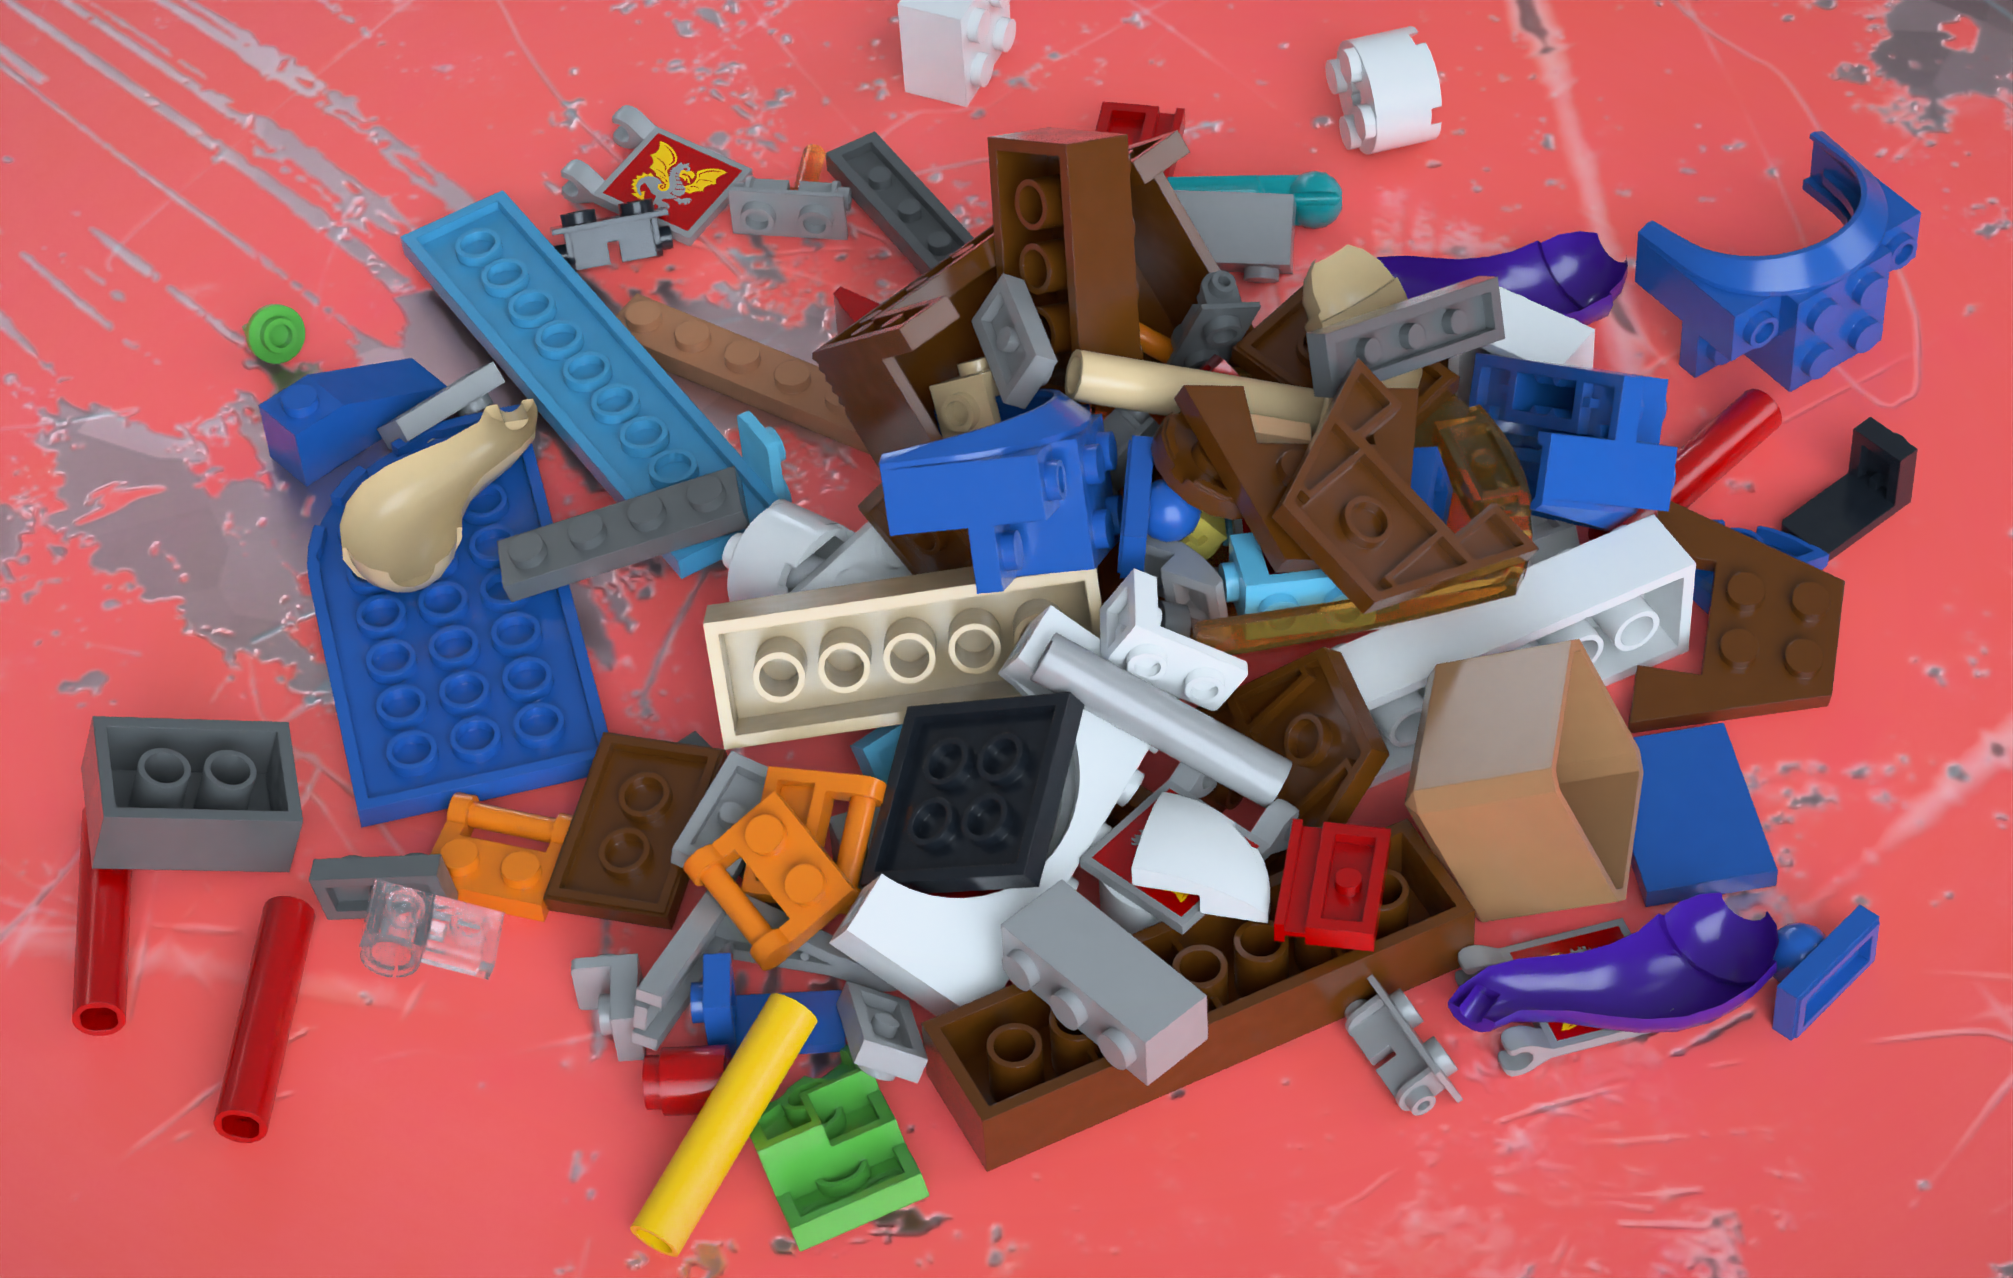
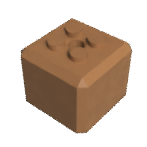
(1526, 781)

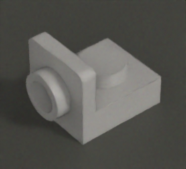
(610, 986)

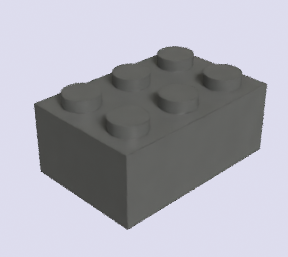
(190, 794)

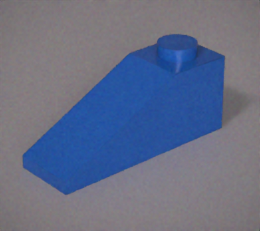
(337, 413)

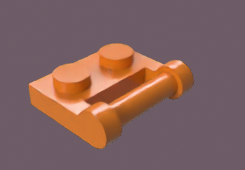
(812, 799)
(790, 868)
(499, 873)

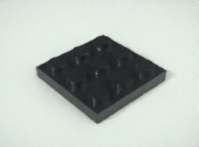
(974, 793)

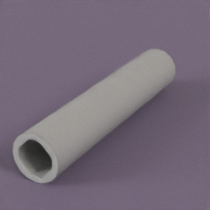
(1162, 721)

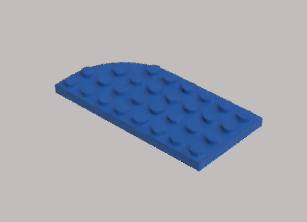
(455, 677)

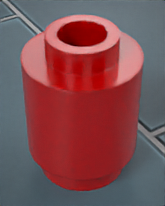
(682, 1077)

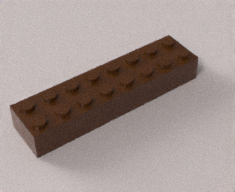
(1030, 1081)

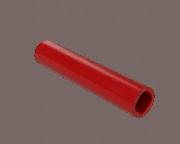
(1717, 449)
(101, 945)
(264, 1020)

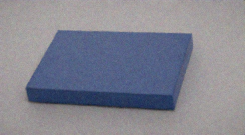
(1696, 820)

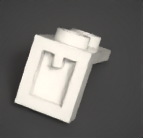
(1159, 656)

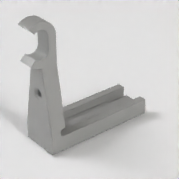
(709, 930)

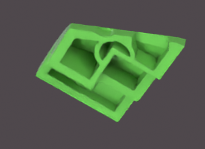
(835, 1154)

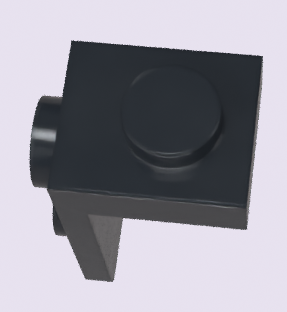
(1870, 493)

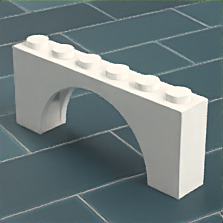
(952, 948)

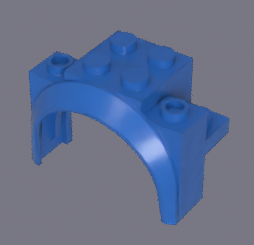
(1795, 308)
(1581, 437)
(1023, 487)

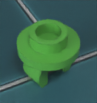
(275, 333)

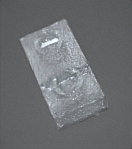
(421, 927)

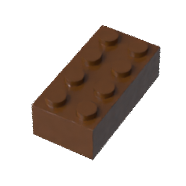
(1070, 235)

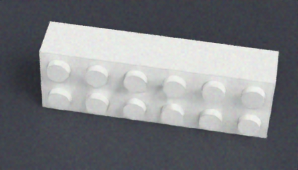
(1617, 594)

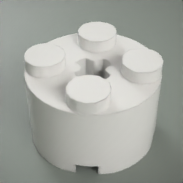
(1385, 91)
(779, 550)

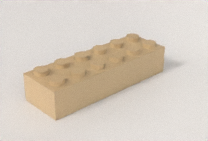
(874, 648)

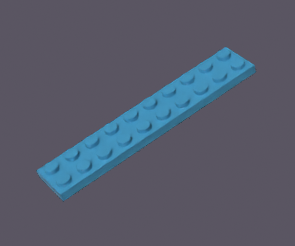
(575, 360)

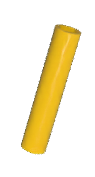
(723, 1125)

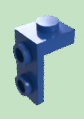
(731, 1015)

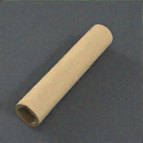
(1153, 385)

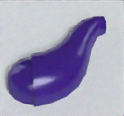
(1562, 273)
(1688, 960)

